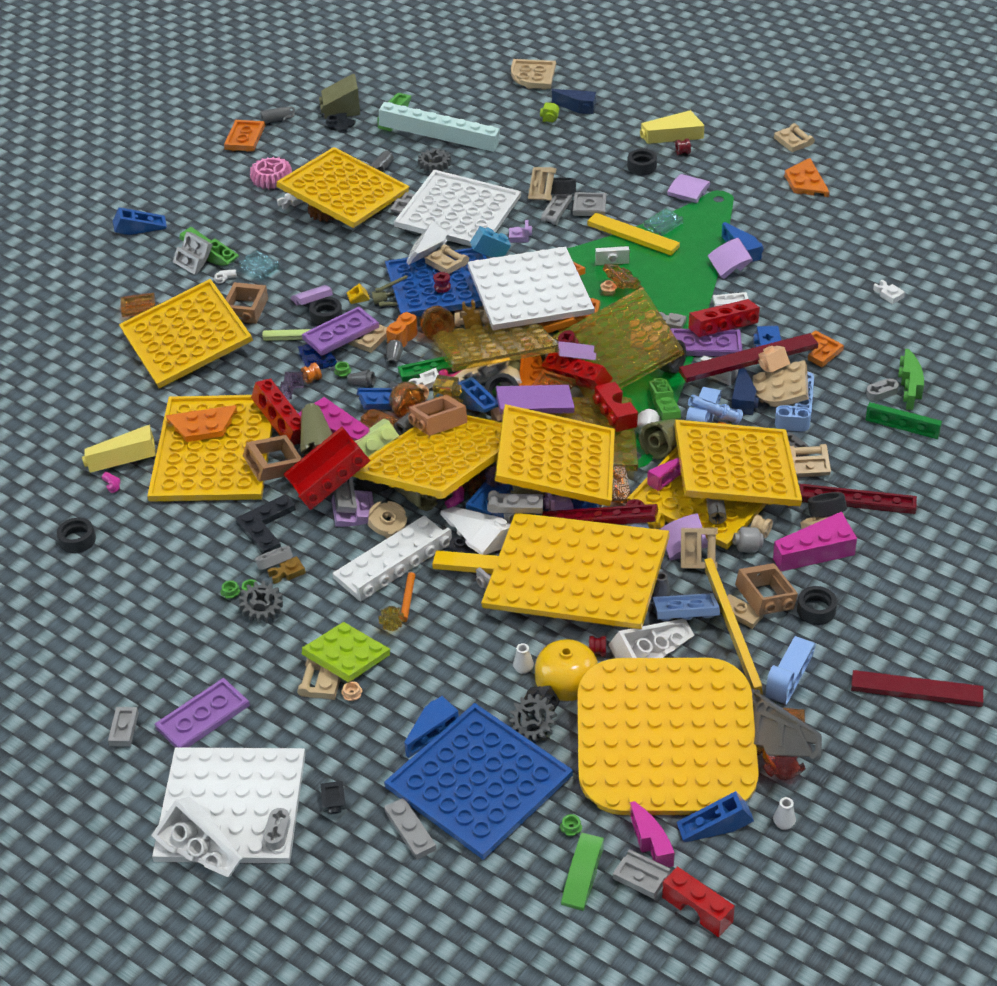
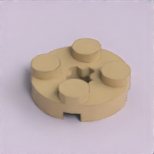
(382, 526)

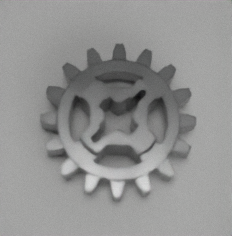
(434, 160)
(260, 603)
(538, 710)

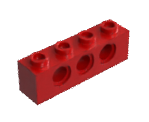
(723, 317)
(586, 373)
(277, 410)

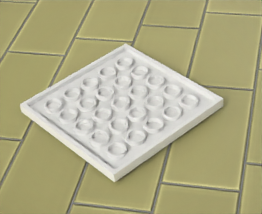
(457, 206)
(530, 288)
(238, 794)

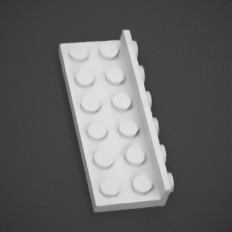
(392, 558)

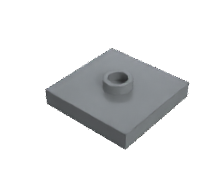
(589, 203)

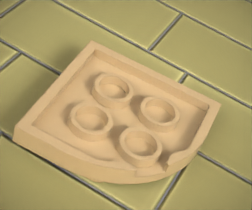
(533, 73)
(783, 386)

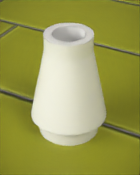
(523, 660)
(784, 815)

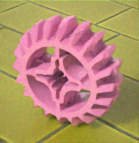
(269, 171)

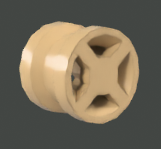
(763, 525)

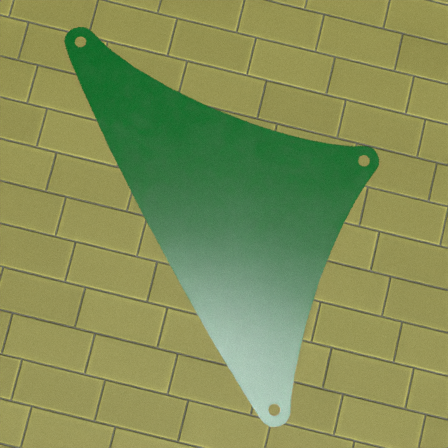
(673, 282)

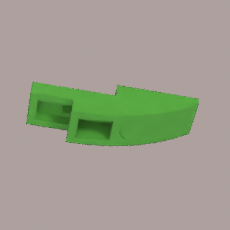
(219, 252)
(912, 378)
(664, 399)

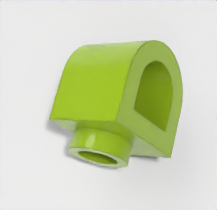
(549, 112)

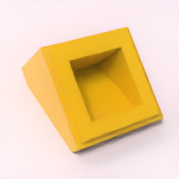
(358, 294)

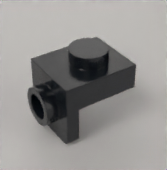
(544, 691)
(333, 797)

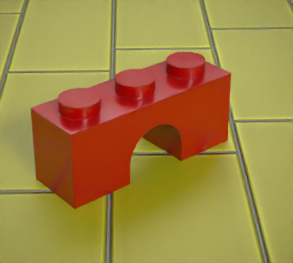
(609, 400)
(714, 910)

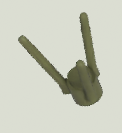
(380, 296)

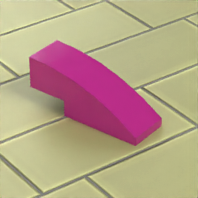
(651, 836)

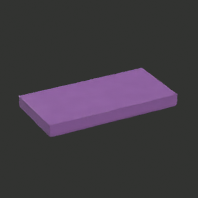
(340, 330)
(709, 345)
(536, 398)
(202, 714)

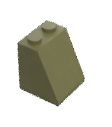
(341, 98)

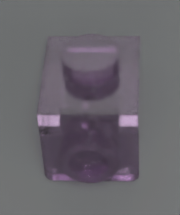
(291, 381)

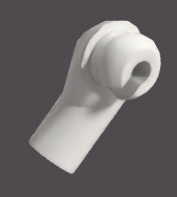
(222, 276)

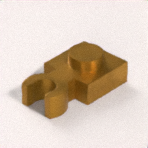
(471, 317)
(290, 569)

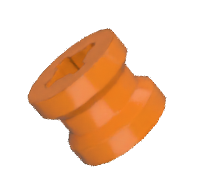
(311, 373)

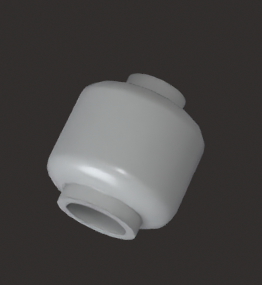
(748, 539)

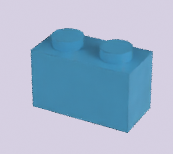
(490, 243)

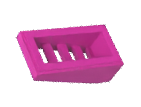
(663, 474)

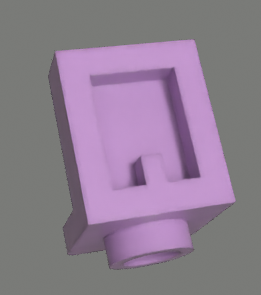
(520, 235)
(557, 502)

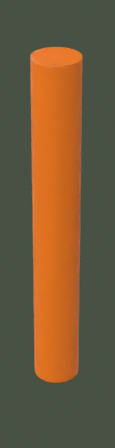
(408, 595)

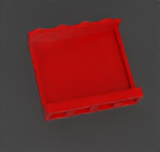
(326, 467)

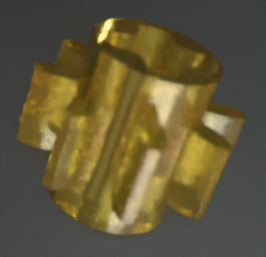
(391, 618)

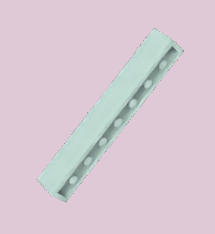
(439, 126)

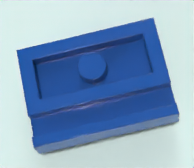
(374, 398)

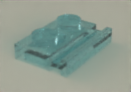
(663, 222)
(259, 264)

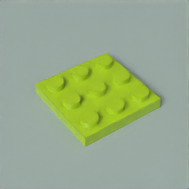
(345, 651)

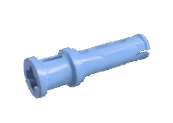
(722, 411)

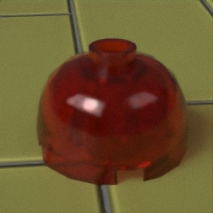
(782, 767)

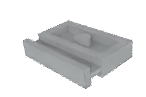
(641, 873)

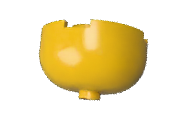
(563, 666)

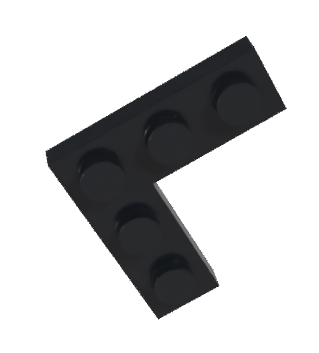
(254, 522)

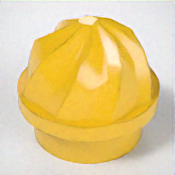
(660, 522)

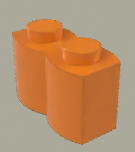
(403, 329)

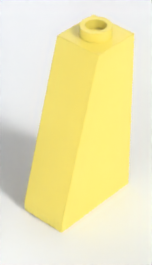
(672, 128)
(120, 450)

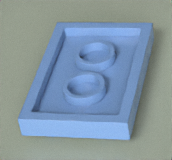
(686, 606)

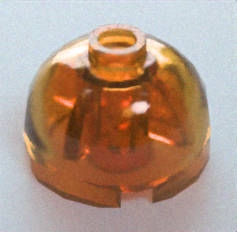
(436, 320)
(404, 396)

